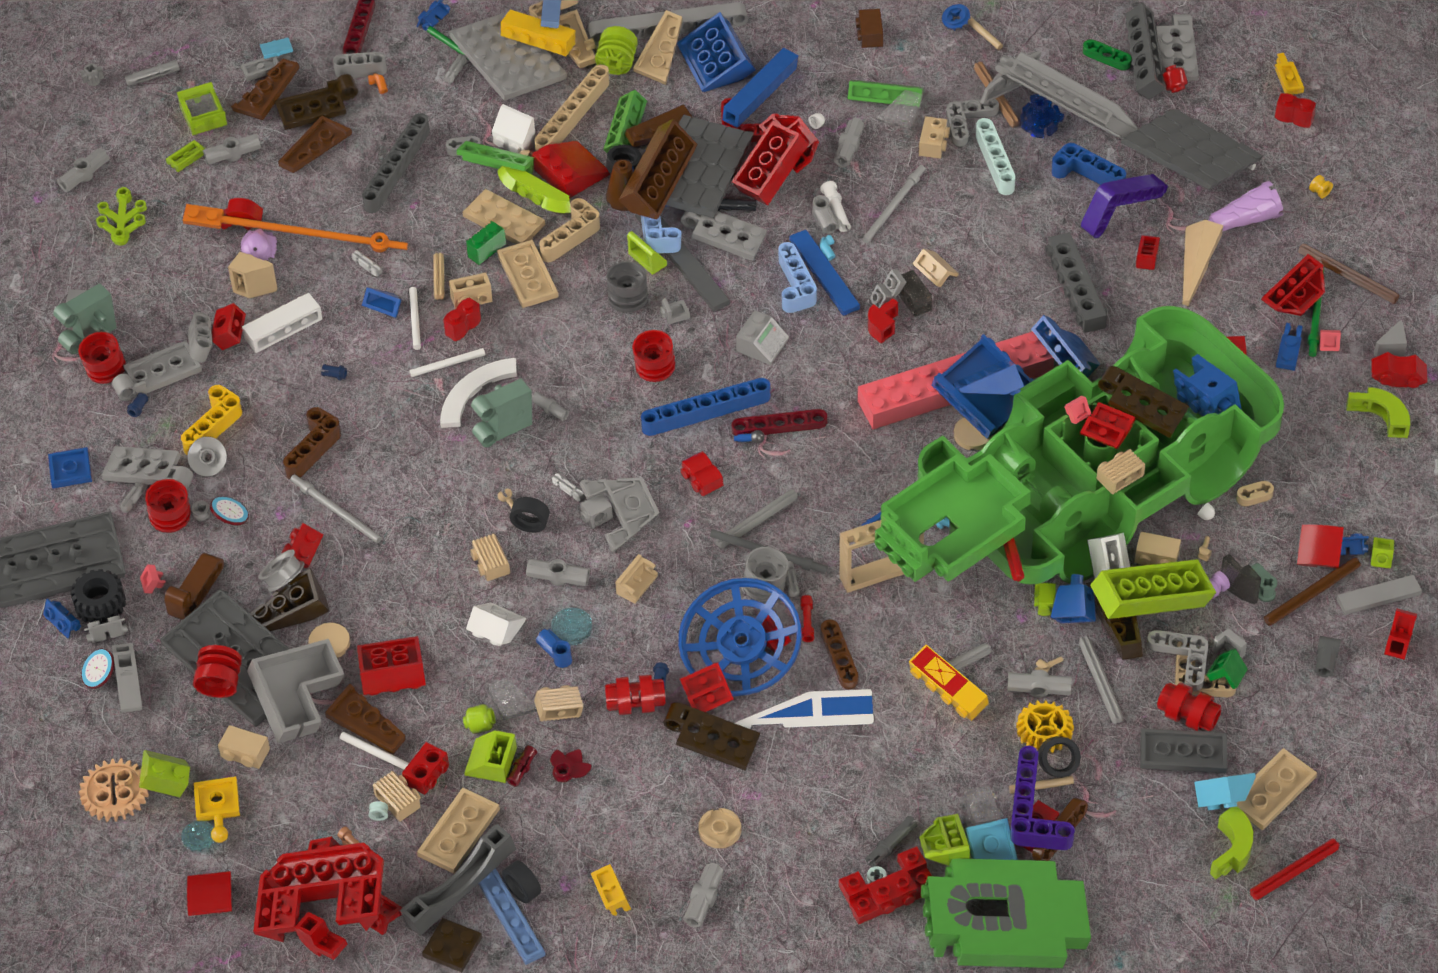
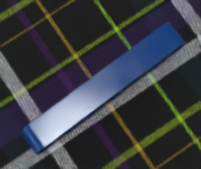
(705, 406)

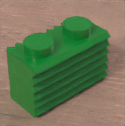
(485, 242)

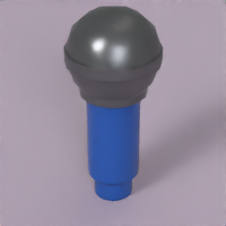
(756, 437)

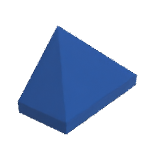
(381, 301)

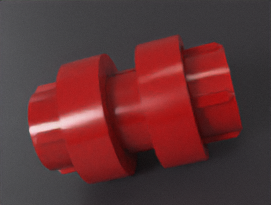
(651, 694)
(1179, 703)

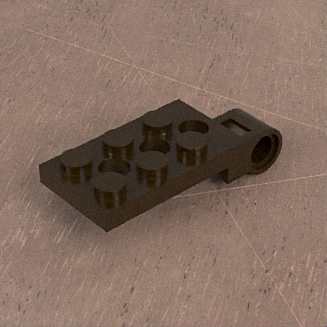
(339, 90)
(1116, 380)
(682, 717)

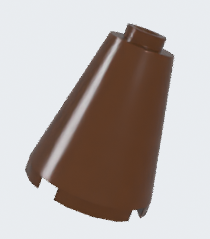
(619, 178)

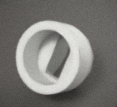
(816, 120)
(1207, 512)

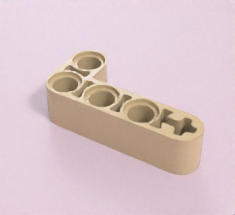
(583, 224)

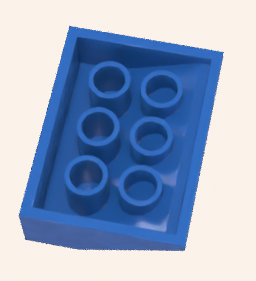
(715, 54)
(995, 379)

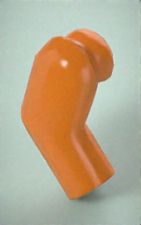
(379, 81)

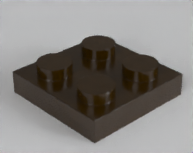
(452, 945)

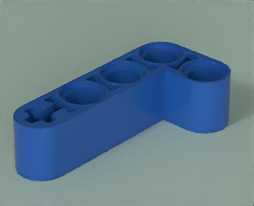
(1085, 163)

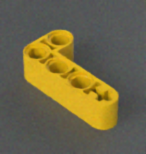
(224, 412)

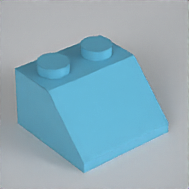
(1223, 791)

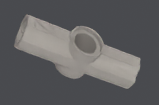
(849, 142)
(232, 149)
(83, 169)
(558, 572)
(1039, 683)
(703, 895)

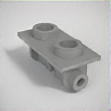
(98, 630)

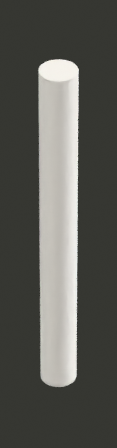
(415, 318)
(447, 362)
(373, 750)

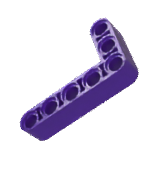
(1119, 193)
(1031, 827)

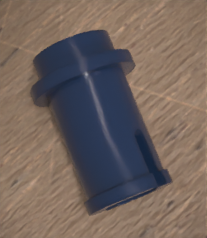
(334, 371)
(137, 405)
(660, 672)

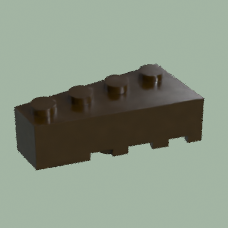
(1122, 632)

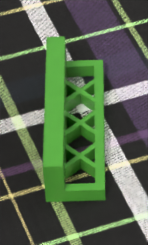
(877, 91)
(627, 115)
(495, 157)

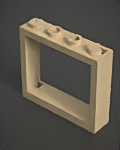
(868, 573)

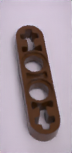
(837, 654)
(1072, 814)

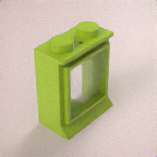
(201, 108)

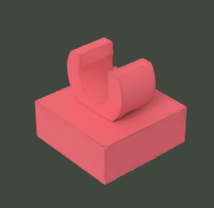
(1329, 340)
(1078, 409)
(151, 578)

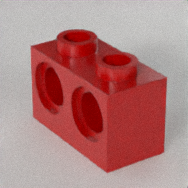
(423, 766)

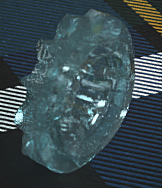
(201, 828)

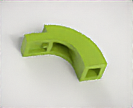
(1384, 405)
(1240, 832)

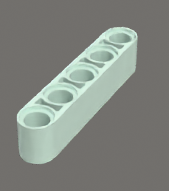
(995, 156)

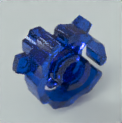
(1040, 115)

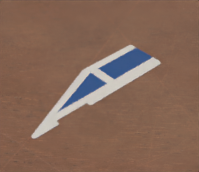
(818, 709)

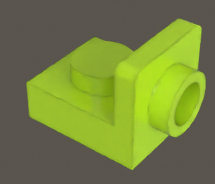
(1382, 552)

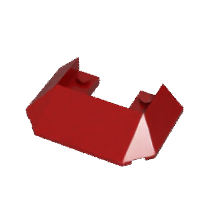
(341, 872)

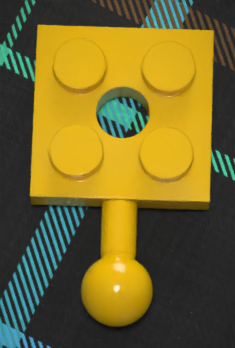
(225, 808)

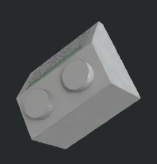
(761, 338)

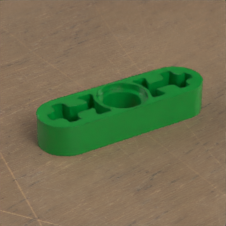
(1095, 50)

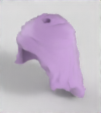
(262, 240)

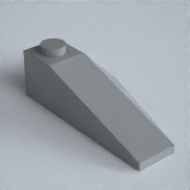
(1002, 84)

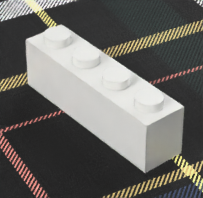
(282, 322)

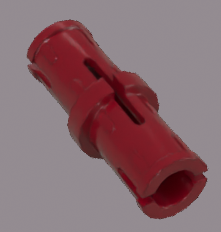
(521, 766)

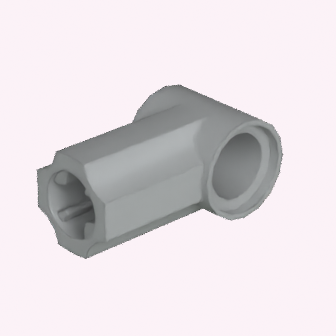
(824, 214)

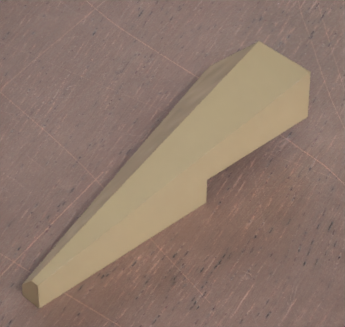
(1199, 246)

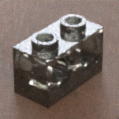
(915, 294)

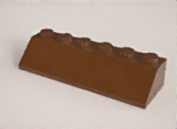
(658, 170)

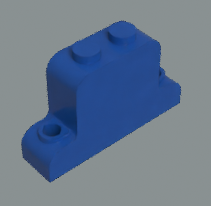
(1065, 346)

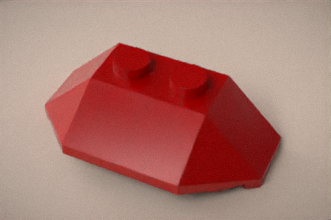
(796, 124)
(1298, 288)

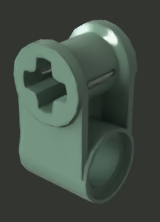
(1267, 585)

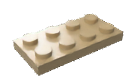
(517, 222)
(527, 273)
(1276, 788)
(458, 830)

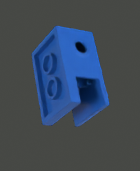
(1207, 389)

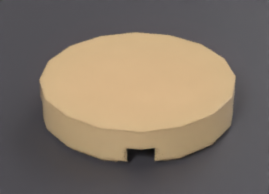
(968, 436)
(335, 633)
(719, 828)

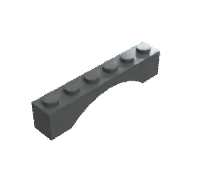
(430, 907)

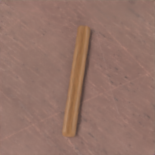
(1004, 106)

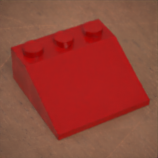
(568, 167)
(391, 666)

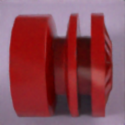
(654, 355)
(101, 357)
(168, 505)
(217, 671)

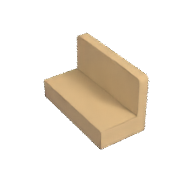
(934, 267)

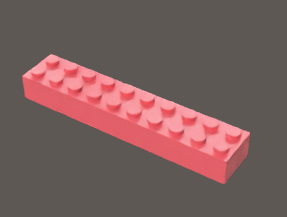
(911, 391)

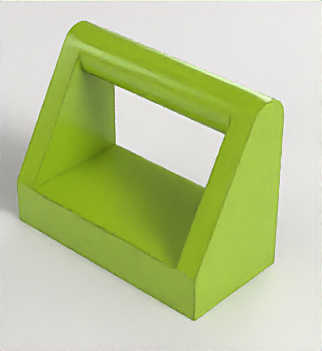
(645, 254)

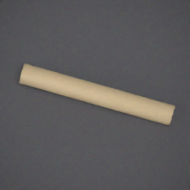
(982, 31)
(1049, 783)

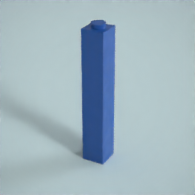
(760, 87)

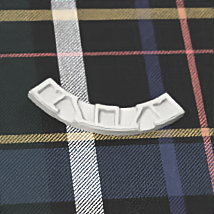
(470, 385)

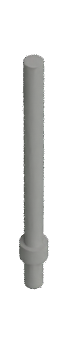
(911, 180)
(308, 489)

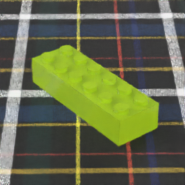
(1153, 588)

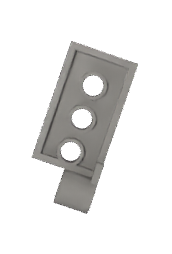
(1187, 56)
(728, 242)
(128, 386)
(151, 473)

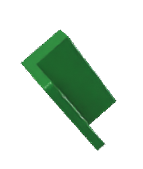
(1228, 665)

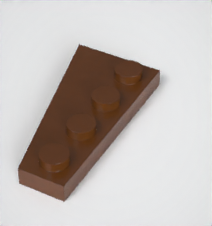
(263, 96)
(643, 132)
(316, 141)
(363, 719)

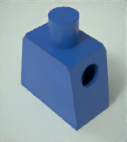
(1074, 602)

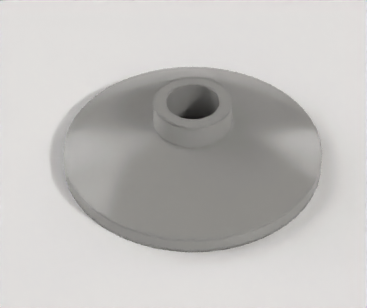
(198, 452)

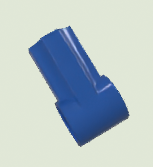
(555, 647)

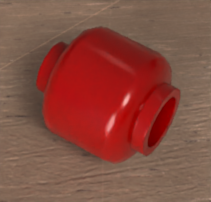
(1175, 79)

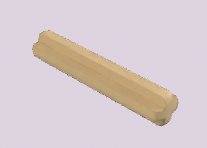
(439, 291)

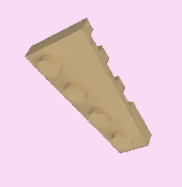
(660, 49)
(578, 52)

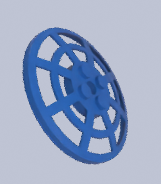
(741, 626)

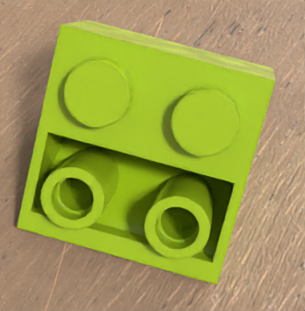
(492, 756)

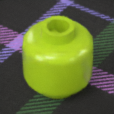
(479, 718)

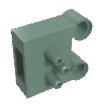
(86, 315)
(505, 409)

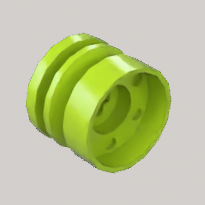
(616, 49)

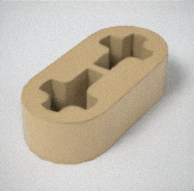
(1254, 493)

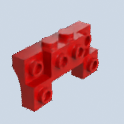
(887, 892)

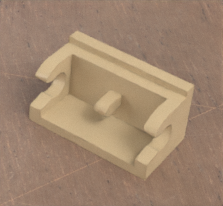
(636, 579)

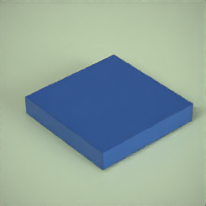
(70, 467)

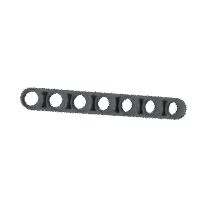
(396, 163)

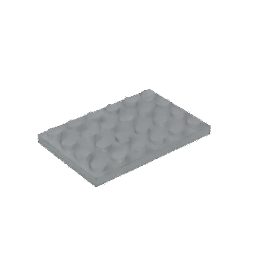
(506, 63)

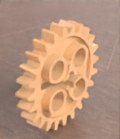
(95, 791)

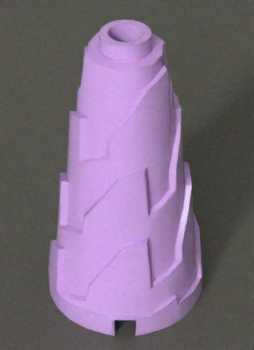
(1252, 207)

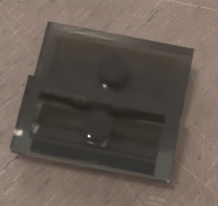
(1243, 580)

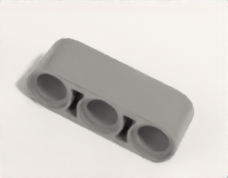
(360, 64)
(200, 337)

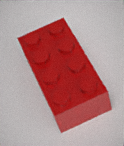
(770, 163)

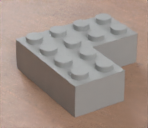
(285, 685)

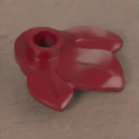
(570, 764)

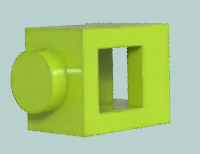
(1044, 598)

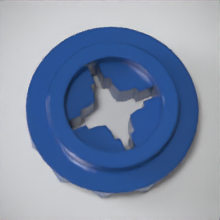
(956, 10)

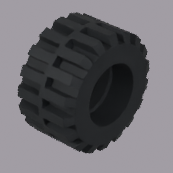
(96, 584)

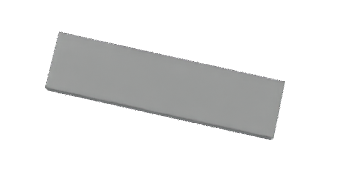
(1379, 594)

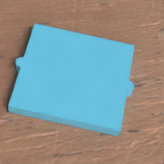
(276, 48)

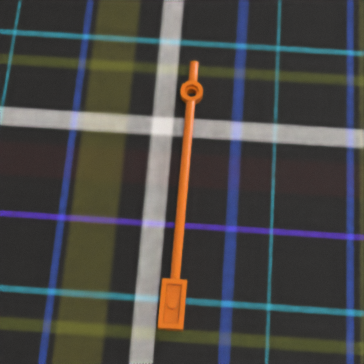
(214, 217)

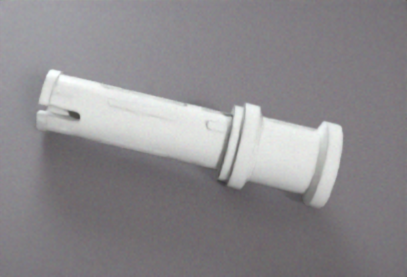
(829, 190)

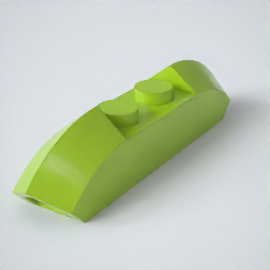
(535, 190)

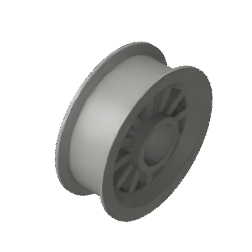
(281, 570)

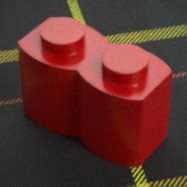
(1295, 110)
(462, 319)
(702, 474)

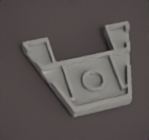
(630, 502)

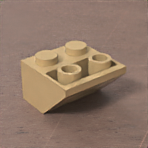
(252, 276)

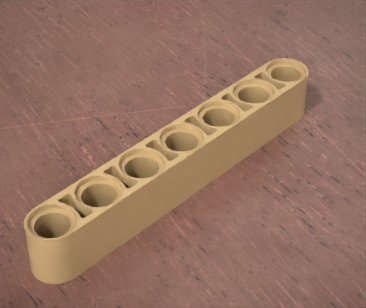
(574, 107)

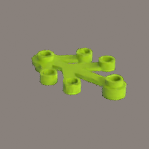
(121, 234)

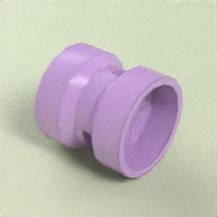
(1220, 582)

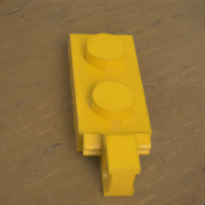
(1288, 75)

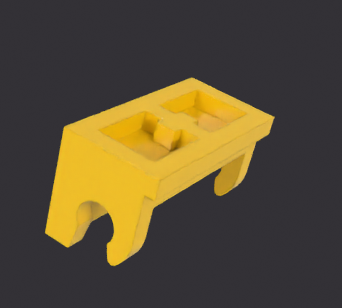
(610, 889)

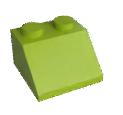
(164, 773)

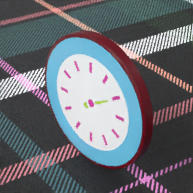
(229, 510)
(97, 668)

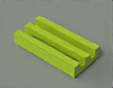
(186, 157)

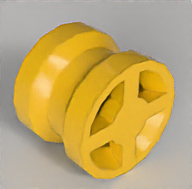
(1321, 186)

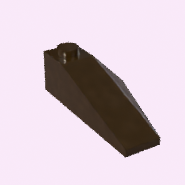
(294, 604)

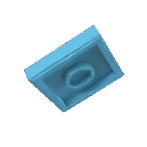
(991, 841)

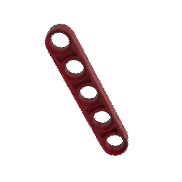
(359, 20)
(787, 417)

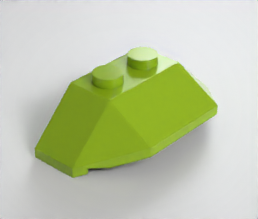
(945, 840)

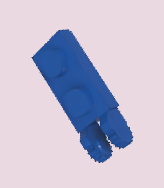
(1289, 348)

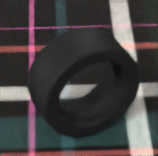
(622, 152)
(532, 506)
(1075, 759)
(521, 881)

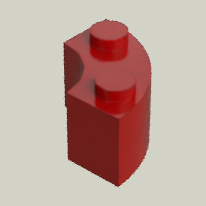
(1399, 371)

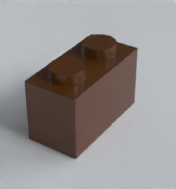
(870, 28)

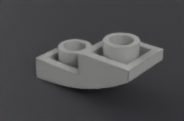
(889, 289)

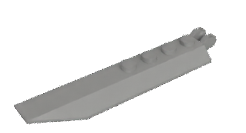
(1067, 93)

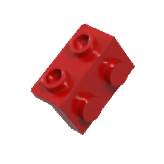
(304, 543)

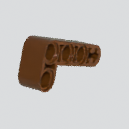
(323, 435)
(187, 598)

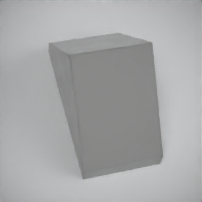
(1393, 341)

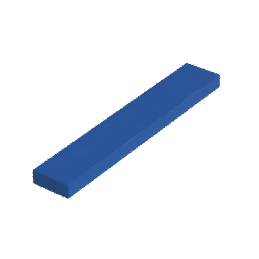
(824, 272)

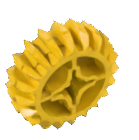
(1043, 719)

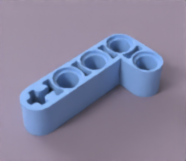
(660, 239)
(803, 289)

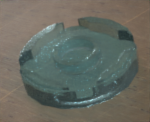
(572, 625)

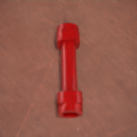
(806, 605)

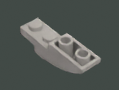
(127, 677)

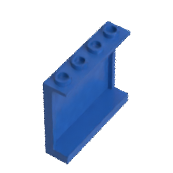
(983, 411)

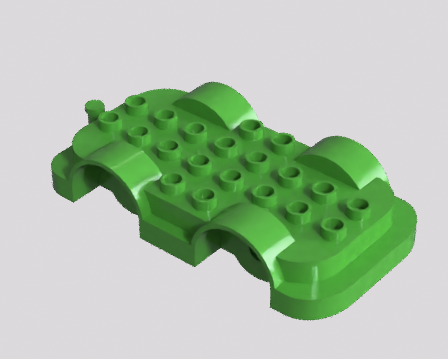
(1061, 464)

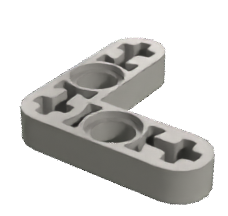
(963, 113)
(1192, 652)

